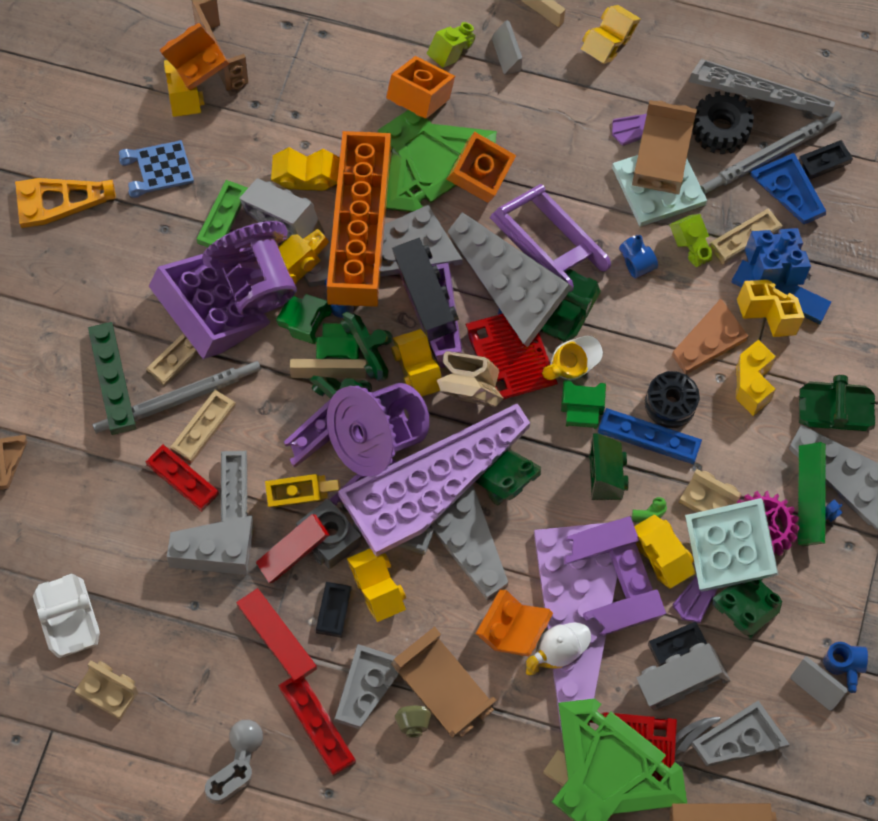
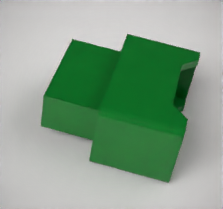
(304, 316)
(336, 343)
(583, 404)

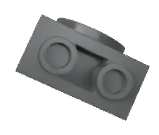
(341, 544)

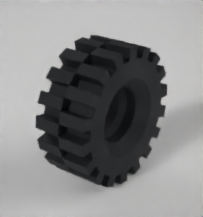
(725, 108)

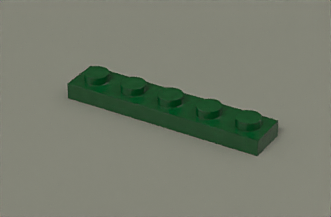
(111, 378)

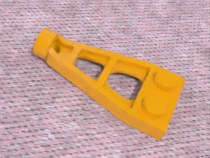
(30, 199)

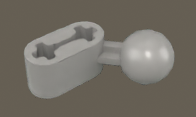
(245, 738)

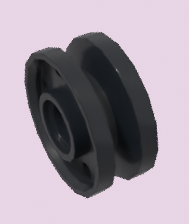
(672, 413)

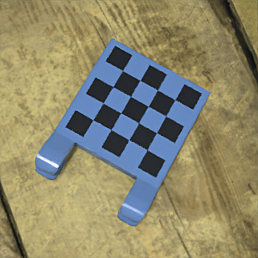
(160, 167)

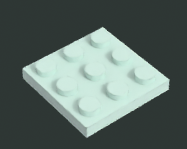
(655, 205)
(731, 545)

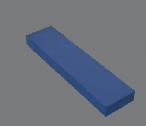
(812, 305)
(649, 436)

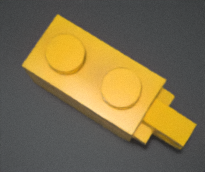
(301, 254)
(299, 490)

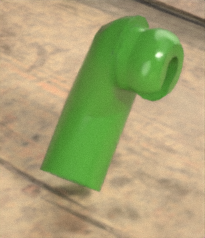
(657, 508)

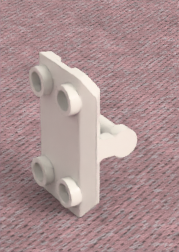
(66, 615)

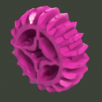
(778, 509)

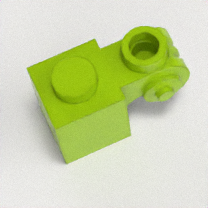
(449, 43)
(692, 233)

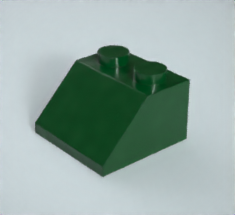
(606, 468)

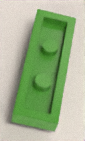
(222, 214)

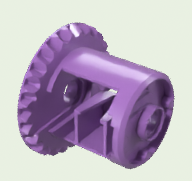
(253, 266)
(382, 423)

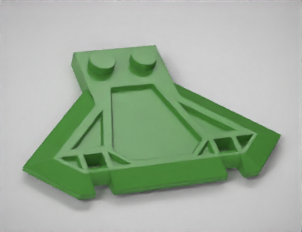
(423, 159)
(611, 767)

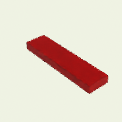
(276, 636)
(317, 725)

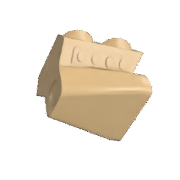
(471, 379)

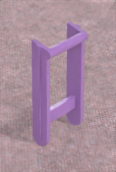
(584, 248)

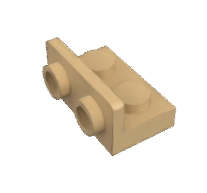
(708, 493)
(107, 689)

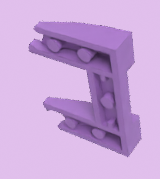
(310, 438)
(641, 601)

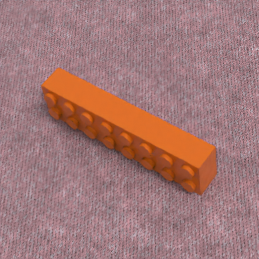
(359, 219)

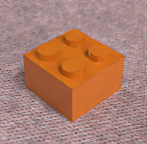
(420, 87)
(481, 167)

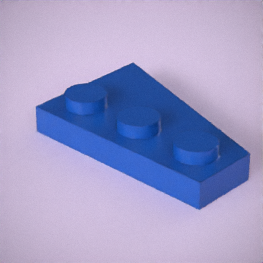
(791, 187)

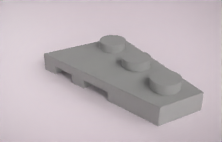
(365, 685)
(740, 737)

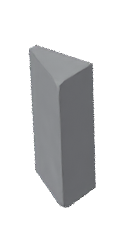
(507, 49)
(818, 683)

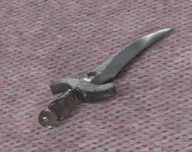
(690, 733)

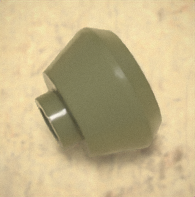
(413, 720)

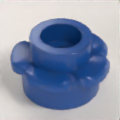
(832, 510)

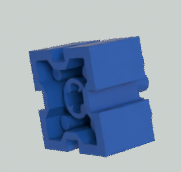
(778, 256)

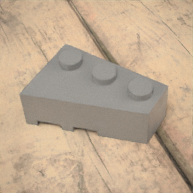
(269, 203)
(213, 547)
(682, 676)

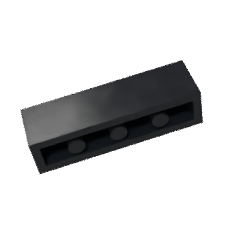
(425, 291)

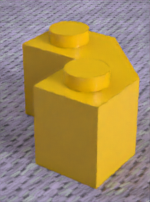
(614, 30)
(181, 98)
(304, 172)
(762, 300)
(416, 362)
(752, 388)
(664, 550)
(373, 579)

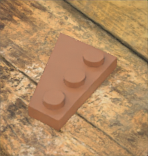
(709, 338)

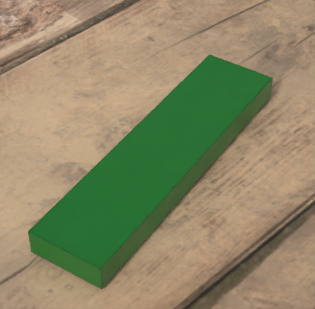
(811, 494)

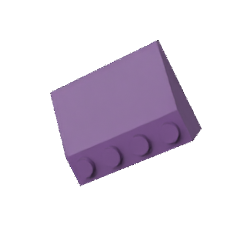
(203, 306)

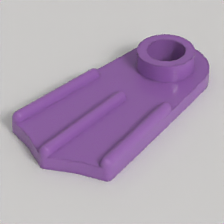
(628, 128)
(693, 603)

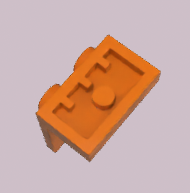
(195, 56)
(513, 626)

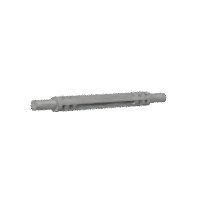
(771, 152)
(186, 393)

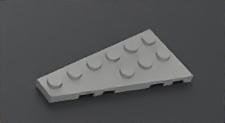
(754, 87)
(416, 224)
(516, 282)
(847, 473)
(470, 543)

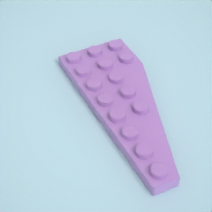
(425, 484)
(569, 593)

